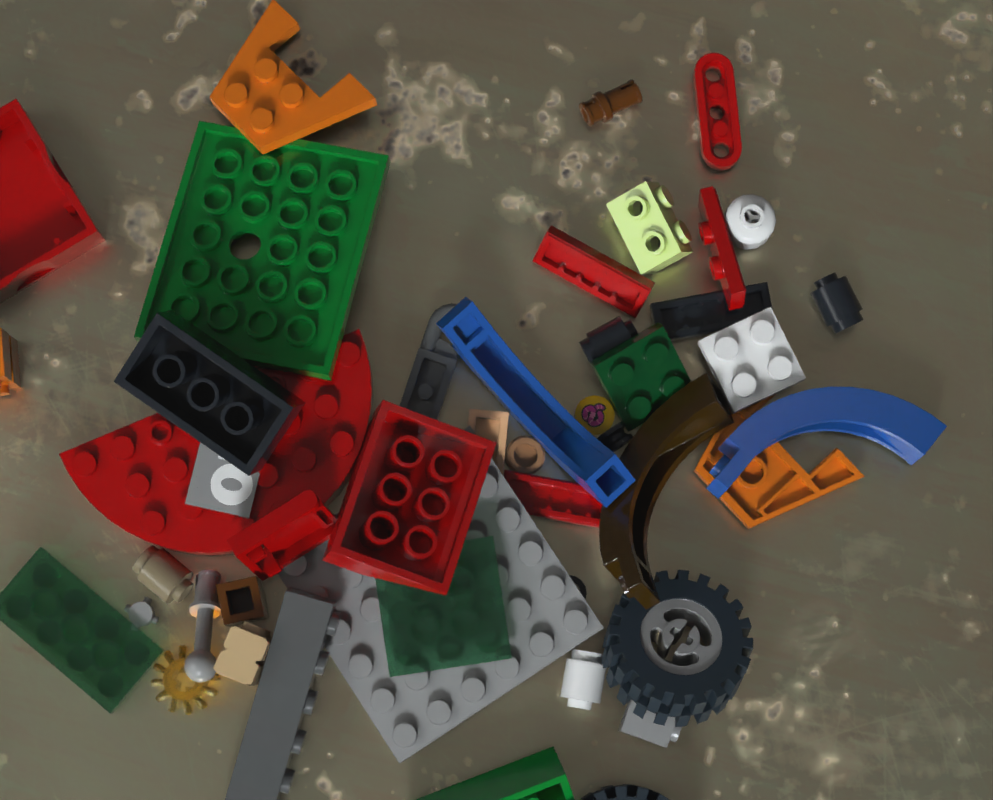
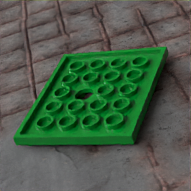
(314, 224)

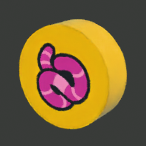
(595, 414)

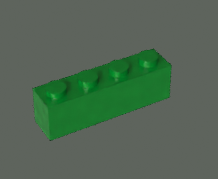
(529, 778)

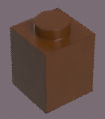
(242, 601)

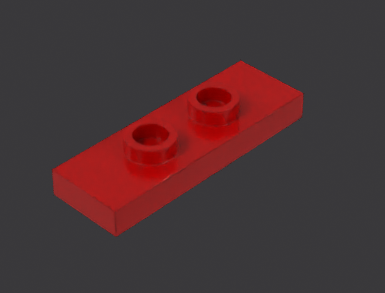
(724, 260)
(593, 271)
(555, 499)

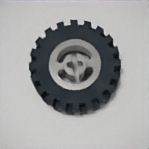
(698, 675)

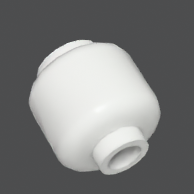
(742, 232)

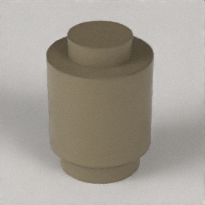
(163, 574)

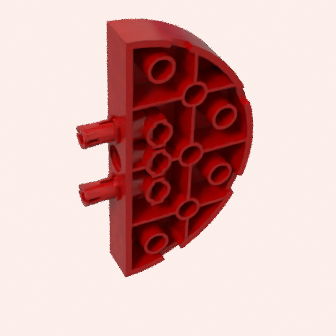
(146, 468)

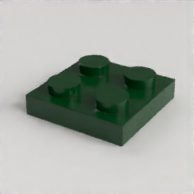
(641, 375)

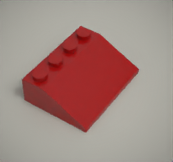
(409, 500)

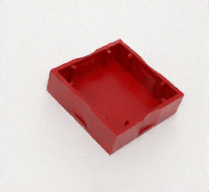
(39, 210)

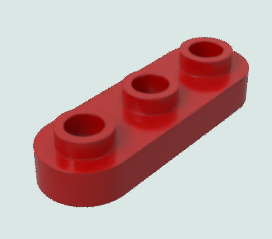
(719, 95)

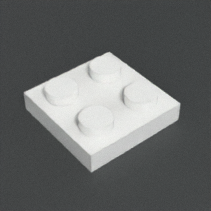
(751, 360)

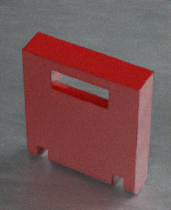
(285, 533)

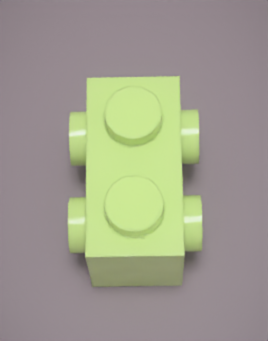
(650, 227)

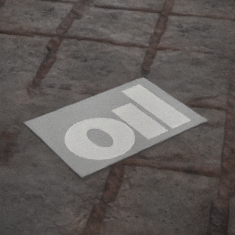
(220, 485)

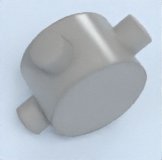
(141, 613)

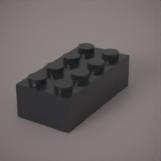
(209, 392)

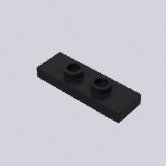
(707, 312)

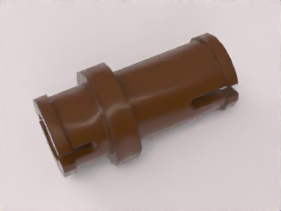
(604, 105)

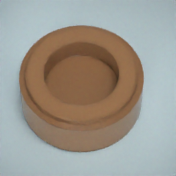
(525, 455)

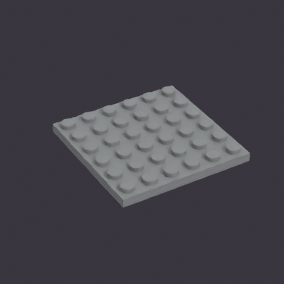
(542, 615)

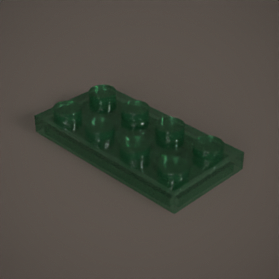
(77, 630)

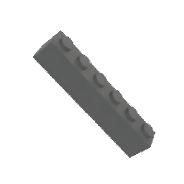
(284, 697)

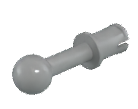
(205, 607)

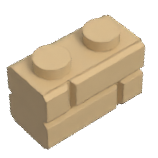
(244, 654)

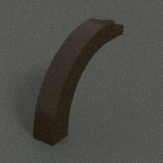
(651, 459)

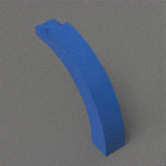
(533, 406)
(850, 410)

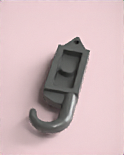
(431, 370)

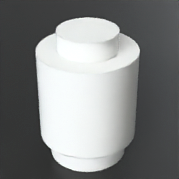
(583, 679)

